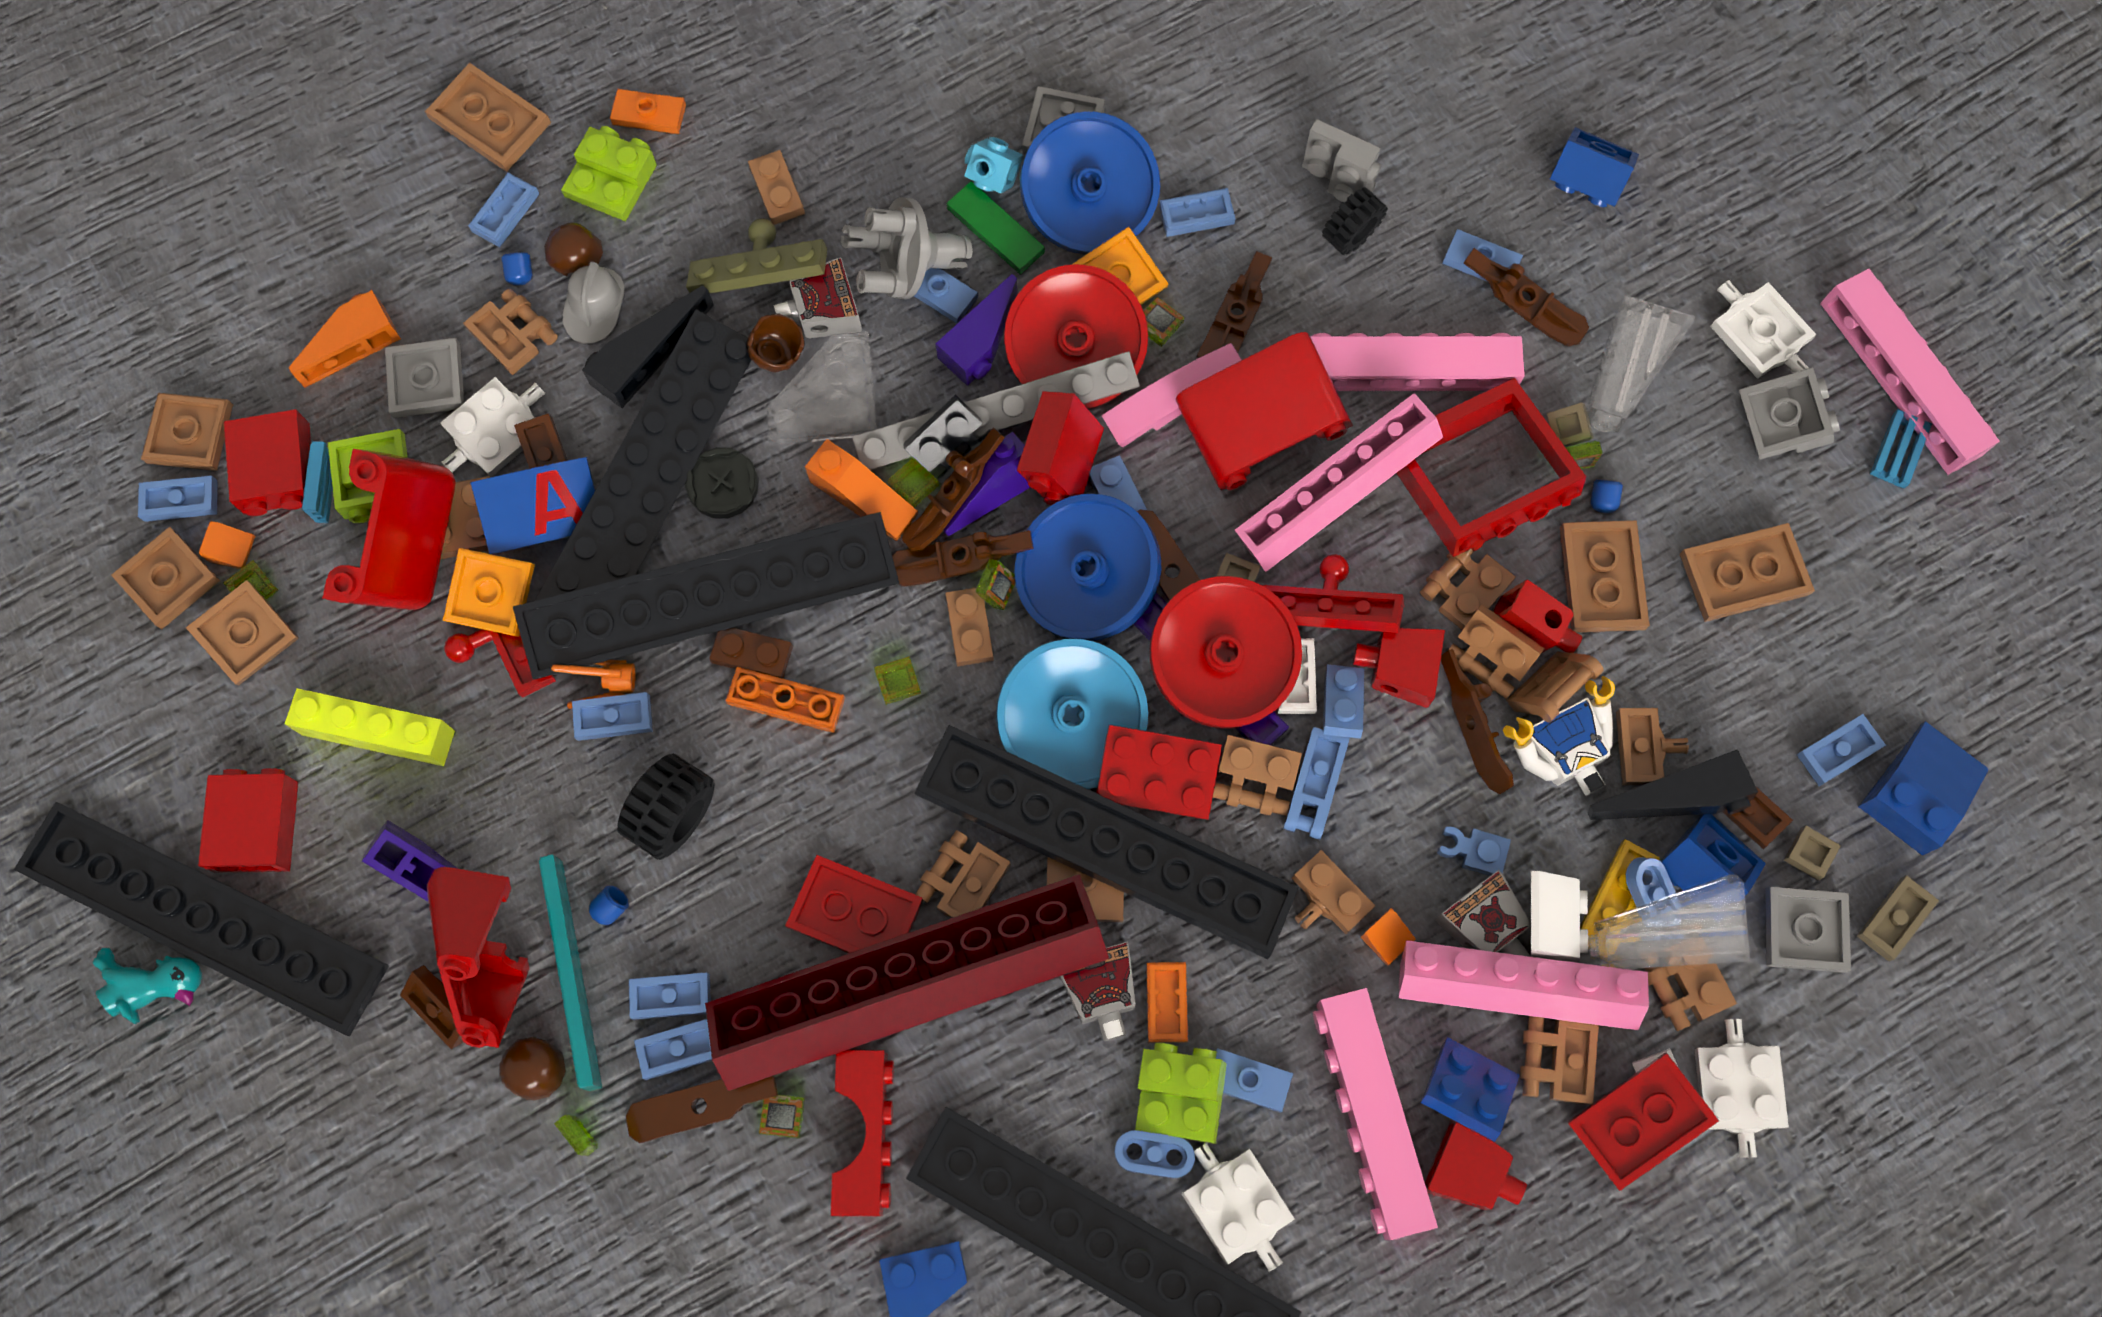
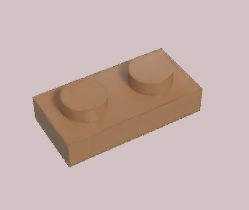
(776, 187)
(969, 627)

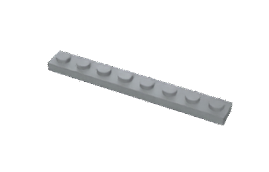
(1006, 407)

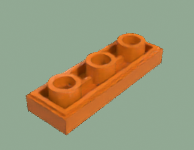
(806, 705)

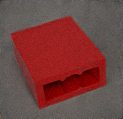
(1060, 447)
(267, 461)
(248, 821)

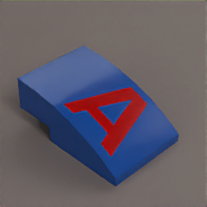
(533, 504)

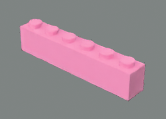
(1420, 361)
(1909, 371)
(1340, 482)
(1523, 985)
(1375, 1115)

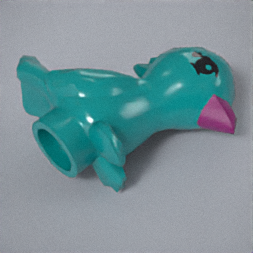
(135, 988)

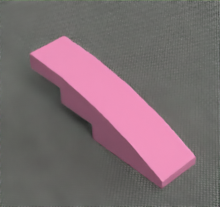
(1156, 403)

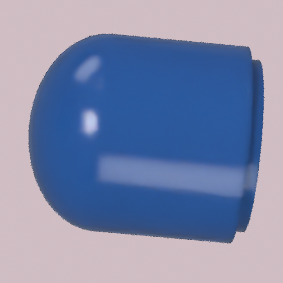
(517, 268)
(1606, 496)
(605, 909)

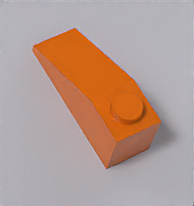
(346, 337)
(858, 488)

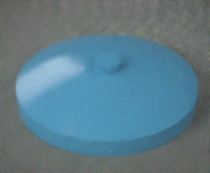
(1060, 706)

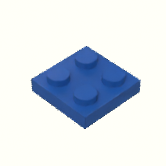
(1470, 1089)

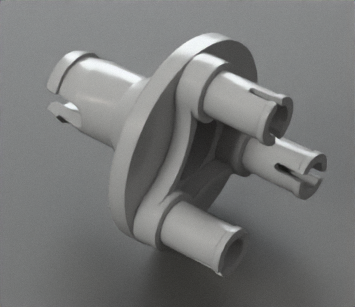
(904, 248)

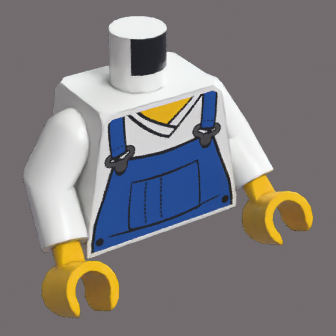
(1571, 742)

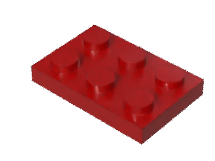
(1158, 771)
(851, 908)
(1643, 1121)

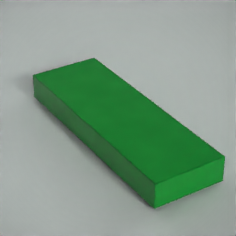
(995, 227)

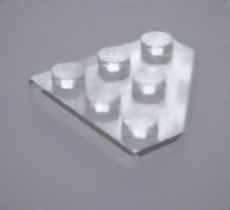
(828, 396)

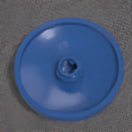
(1089, 181)
(1088, 568)

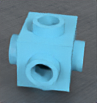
(992, 164)

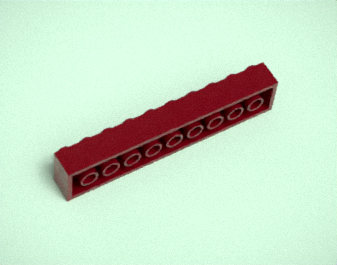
(903, 982)

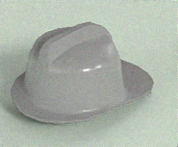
(592, 303)

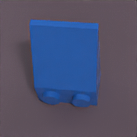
(1925, 790)

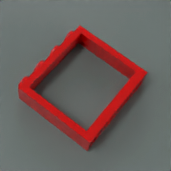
(1504, 520)

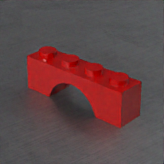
(860, 1186)

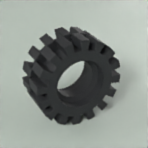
(1354, 221)

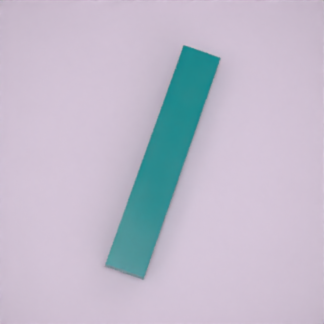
(570, 973)

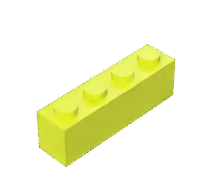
(370, 727)

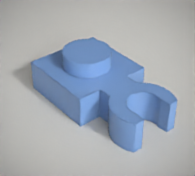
(1481, 851)

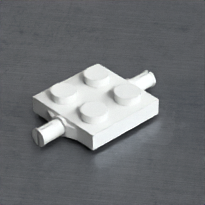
(1762, 329)
(486, 429)
(1742, 1087)
(1238, 1207)

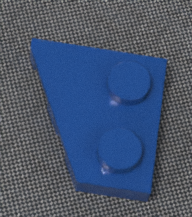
(922, 1279)

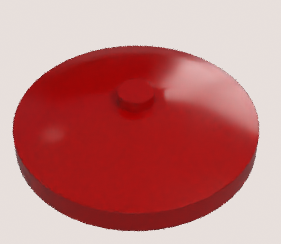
(1072, 320)
(1225, 652)

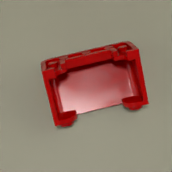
(1262, 408)
(402, 532)
(475, 972)

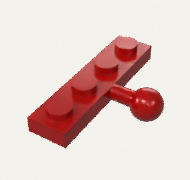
(1341, 608)
(461, 648)

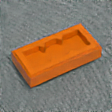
(648, 111)
(1167, 1002)

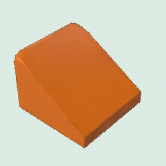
(226, 545)
(1388, 936)

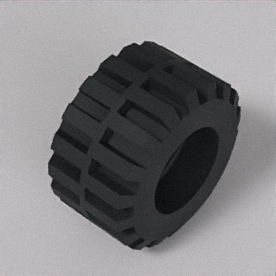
(665, 806)

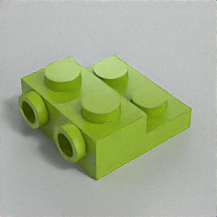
(609, 172)
(350, 500)
(1180, 1093)

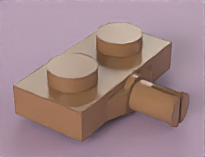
(1643, 745)
(1330, 894)

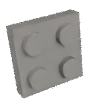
(424, 377)
(1807, 929)

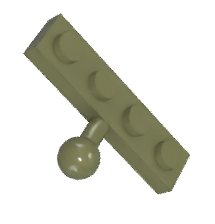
(761, 264)

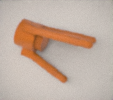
(615, 675)

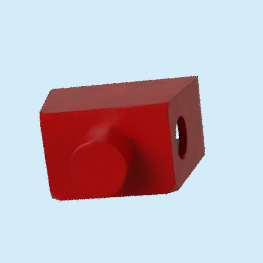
(1538, 617)
(1404, 663)
(1472, 1170)

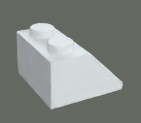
(1556, 917)

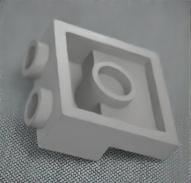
(1341, 159)
(1789, 414)

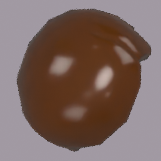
(572, 248)
(775, 342)
(532, 1068)

